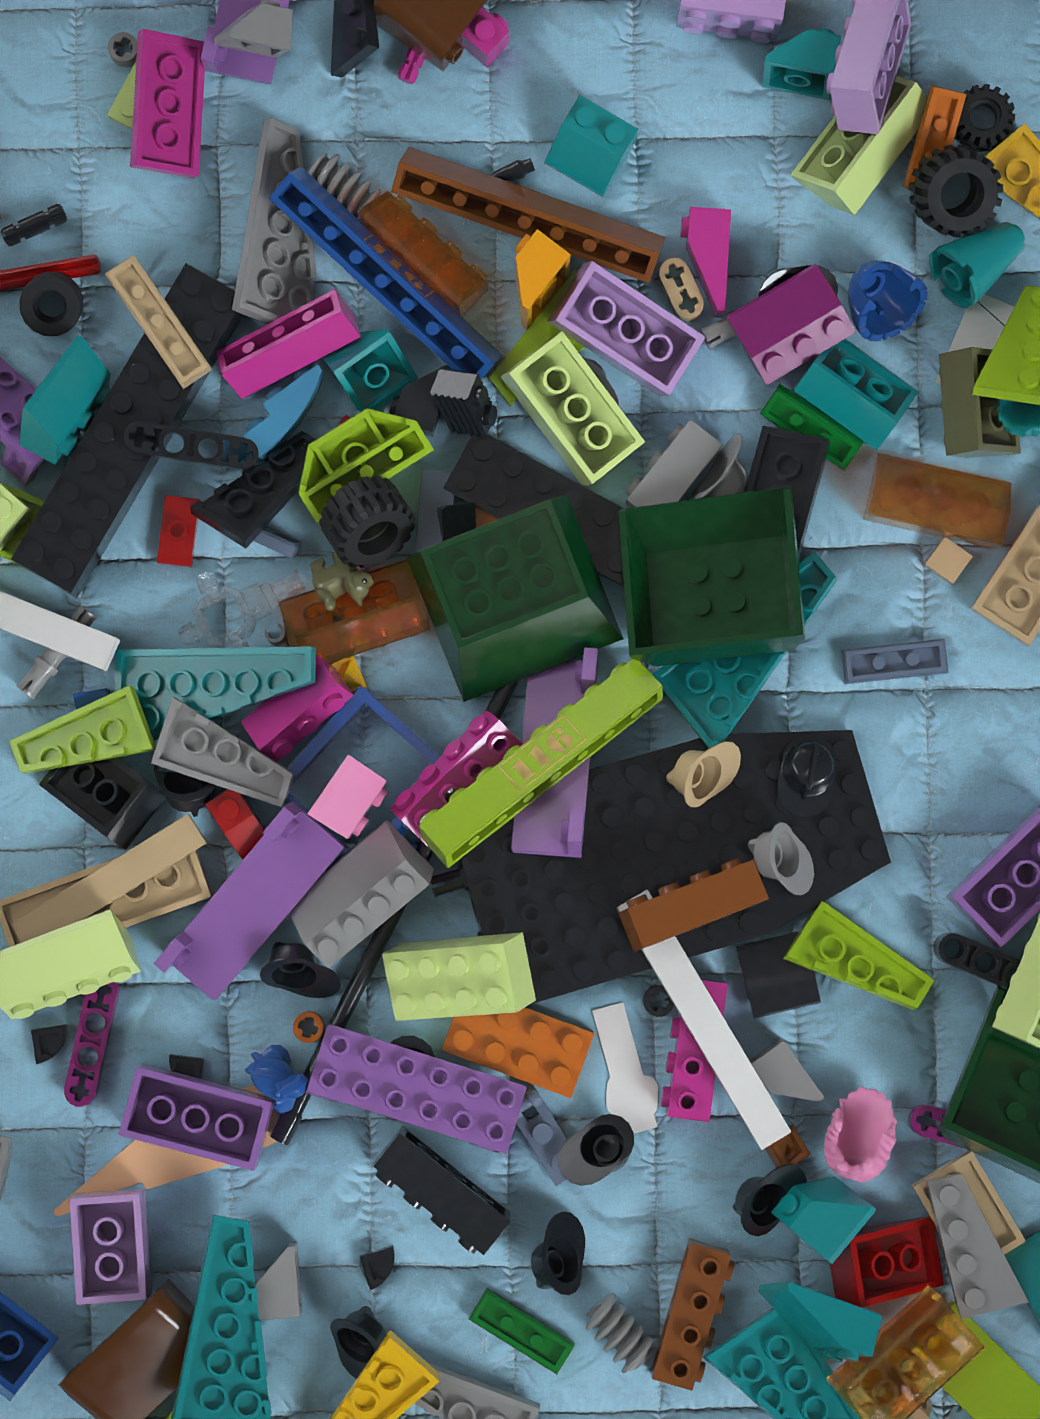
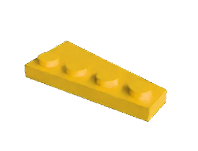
(1019, 167)
(388, 1383)

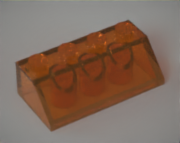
(425, 252)
(939, 501)
(387, 615)
(909, 1362)

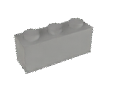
(676, 468)

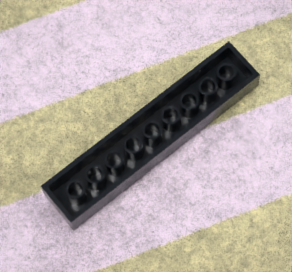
(102, 473)

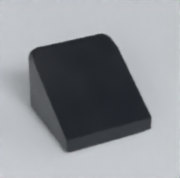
(456, 519)

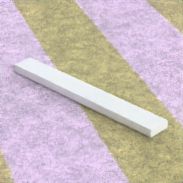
(715, 1039)

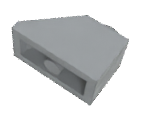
(260, 30)
(784, 1074)
(280, 1287)

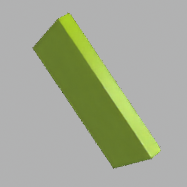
(993, 1383)

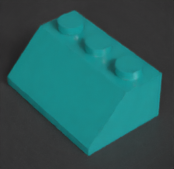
(856, 392)
(64, 402)

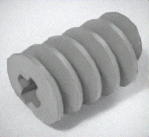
(342, 186)
(620, 1333)

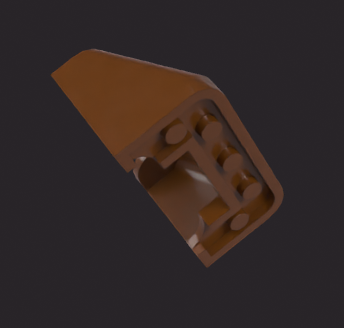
(429, 26)
(137, 1362)

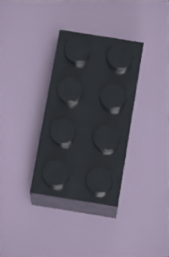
(442, 1191)

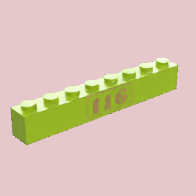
(540, 762)

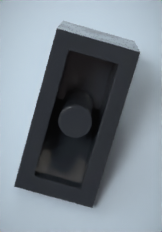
(418, 403)

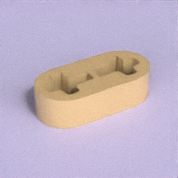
(688, 286)

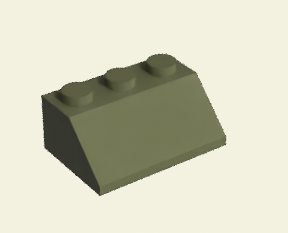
(970, 419)

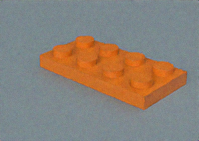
(523, 1046)

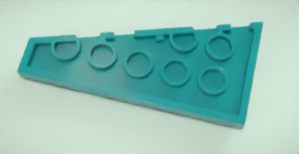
(211, 678)
(719, 691)
(224, 1349)
(779, 1371)

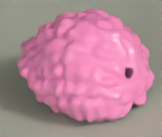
(860, 1135)

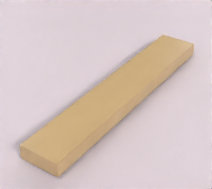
(112, 880)

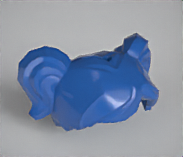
(275, 1078)

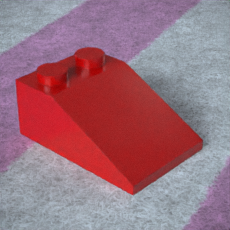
(888, 1263)

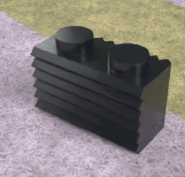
(464, 402)

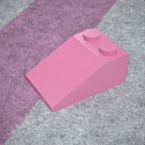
(349, 798)

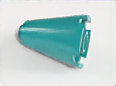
(975, 262)

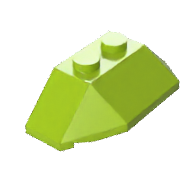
(360, 447)

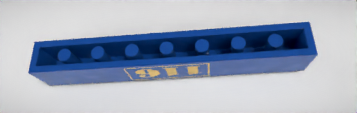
(383, 274)

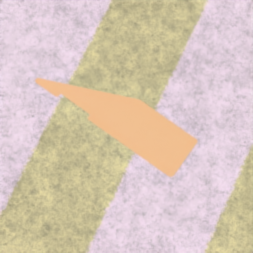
(152, 1166)

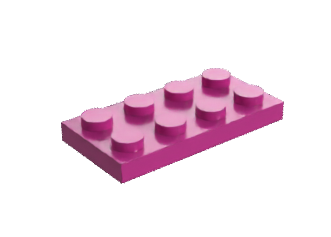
(167, 104)

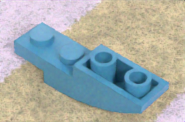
(286, 411)

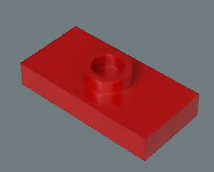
(177, 532)

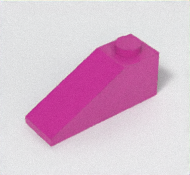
(708, 249)

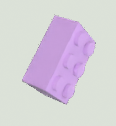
(729, 18)
(110, 1246)

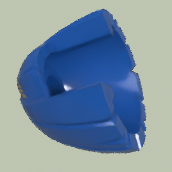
(884, 299)

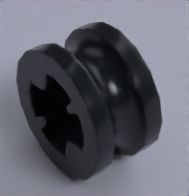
(660, 1011)

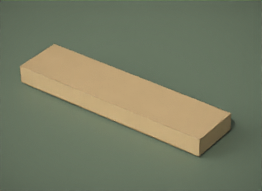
(158, 321)

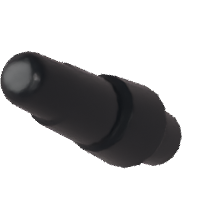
(515, 170)

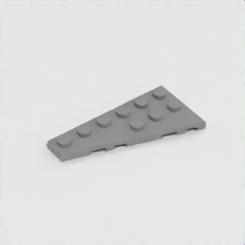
(276, 253)

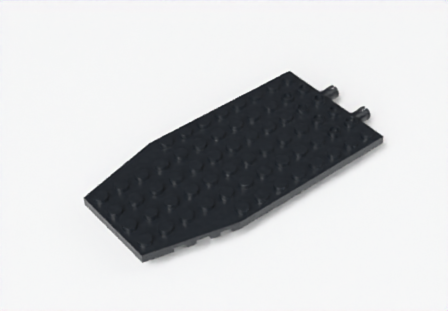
(648, 837)

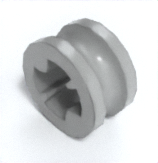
(119, 40)

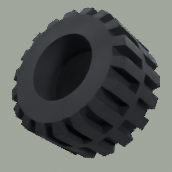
(977, 205)
(367, 521)

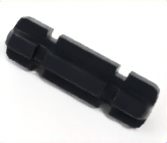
(33, 225)

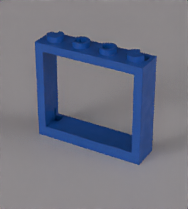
(334, 728)

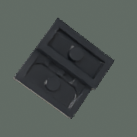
(774, 982)

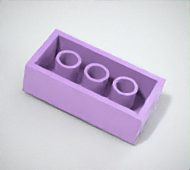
(868, 63)
(626, 329)

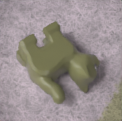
(337, 580)

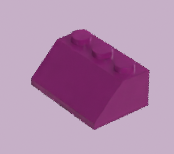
(791, 324)

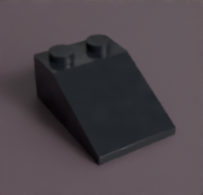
(106, 796)

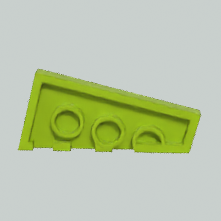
(1015, 360)
(851, 955)

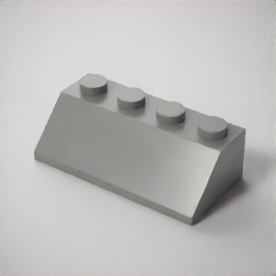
(360, 893)

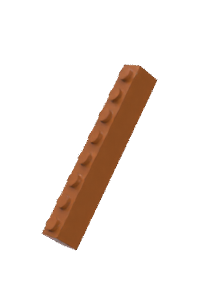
(523, 211)

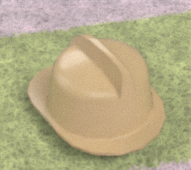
(705, 773)

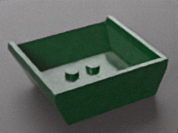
(712, 577)
(514, 597)
(998, 1099)

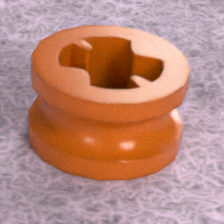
(318, 1022)

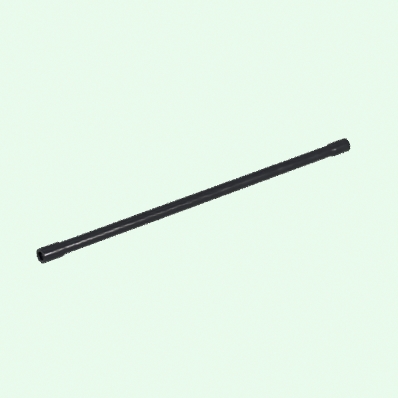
(290, 1120)

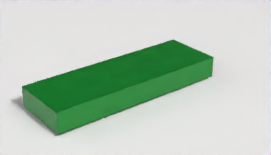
(799, 416)
(521, 1331)

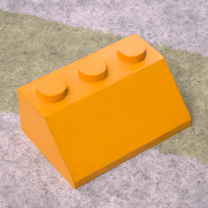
(540, 273)

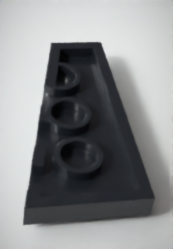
(258, 495)

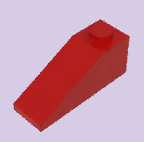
(237, 820)

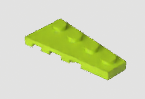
(535, 336)
(92, 733)

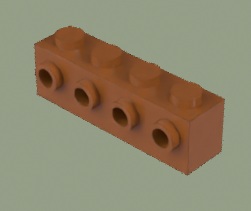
(692, 905)
(691, 1313)

